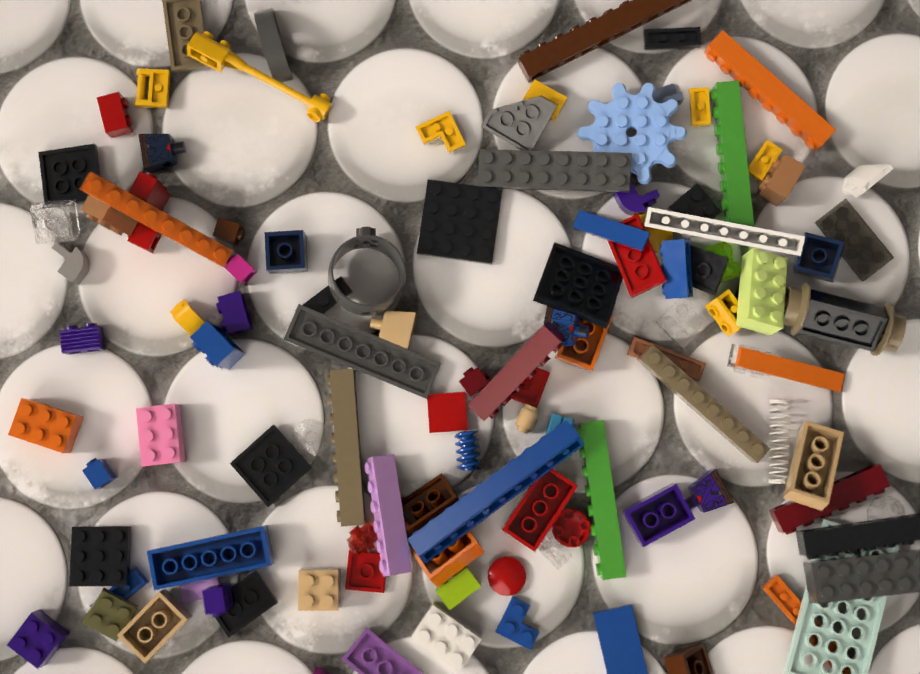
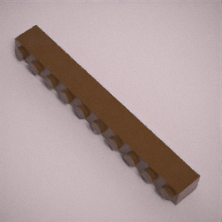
(592, 35)

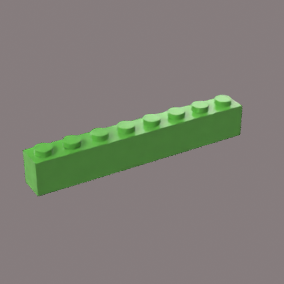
(732, 153)
(602, 500)

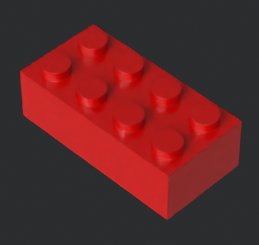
(539, 509)

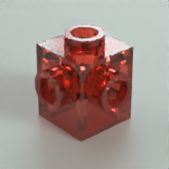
(362, 539)

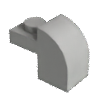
(76, 262)

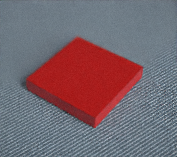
(532, 389)
(447, 412)
(364, 572)

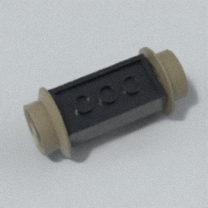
(843, 320)

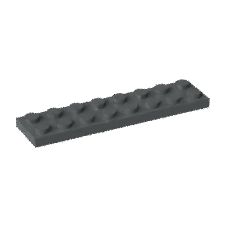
(555, 170)
(362, 351)

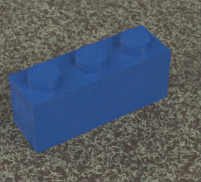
(677, 268)

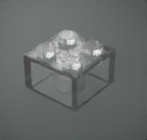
(55, 221)

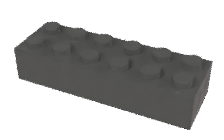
(863, 576)

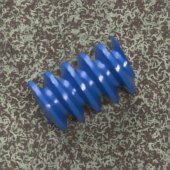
(467, 450)

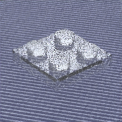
(682, 322)

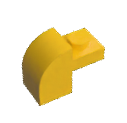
(187, 317)

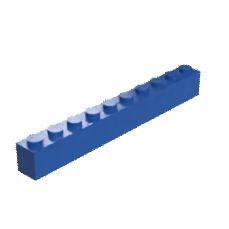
(495, 491)

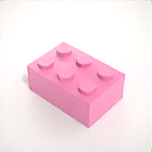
(160, 435)

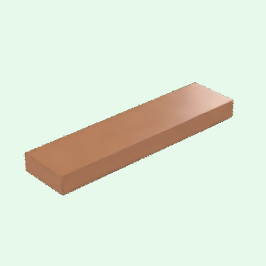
(692, 367)

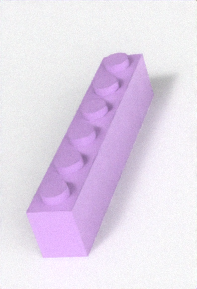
(388, 515)

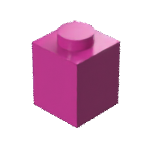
(240, 269)

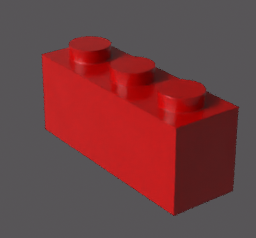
(150, 190)

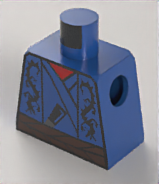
(567, 324)

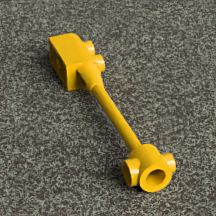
(219, 55)

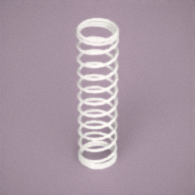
(773, 402)

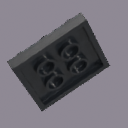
(66, 170)
(271, 465)
(100, 556)

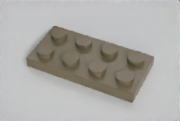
(182, 21)

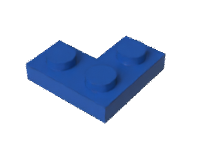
(512, 626)

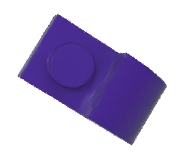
(633, 204)

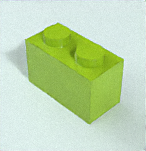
(458, 587)

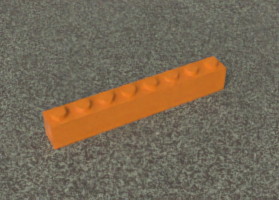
(769, 91)
(155, 219)

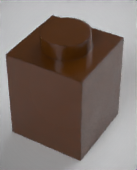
(228, 231)

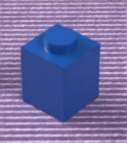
(99, 473)

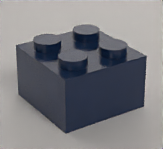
(286, 251)
(819, 257)

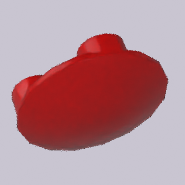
(571, 528)
(506, 576)

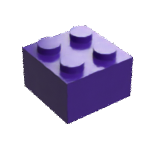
(38, 639)

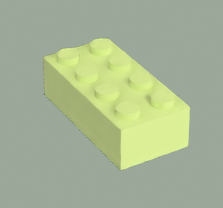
(762, 292)

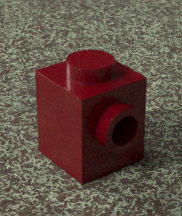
(474, 380)

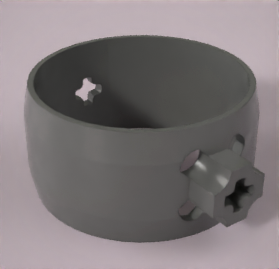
(367, 238)

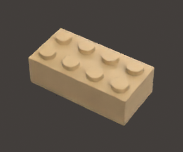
(813, 465)

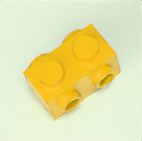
(724, 311)

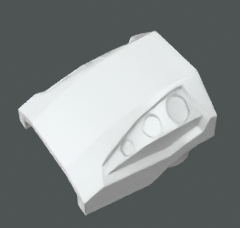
(864, 178)

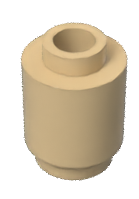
(527, 419)

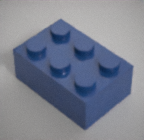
(217, 345)

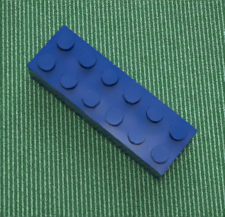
(210, 557)

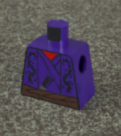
(708, 492)

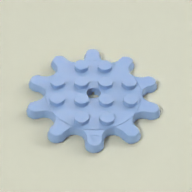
(644, 115)

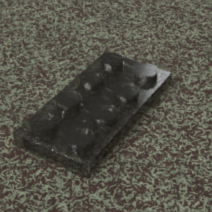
(862, 247)

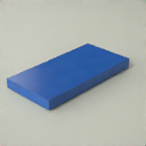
(620, 641)

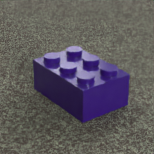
(658, 514)

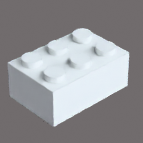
(446, 637)

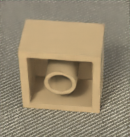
(319, 589)

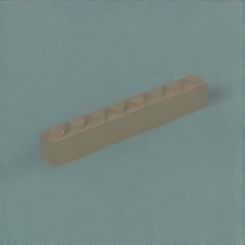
(703, 404)
(347, 447)

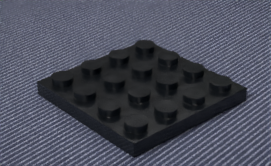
(459, 222)
(579, 285)

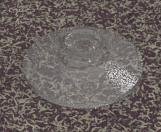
(320, 435)

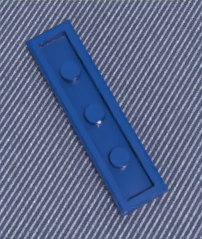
(611, 230)

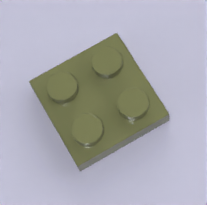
(109, 614)

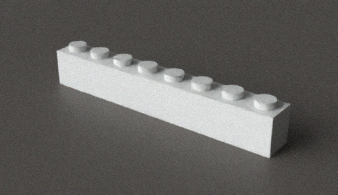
(724, 231)

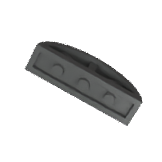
(273, 45)

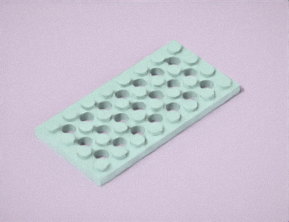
(830, 614)

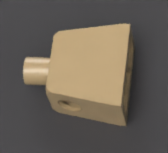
(395, 327)

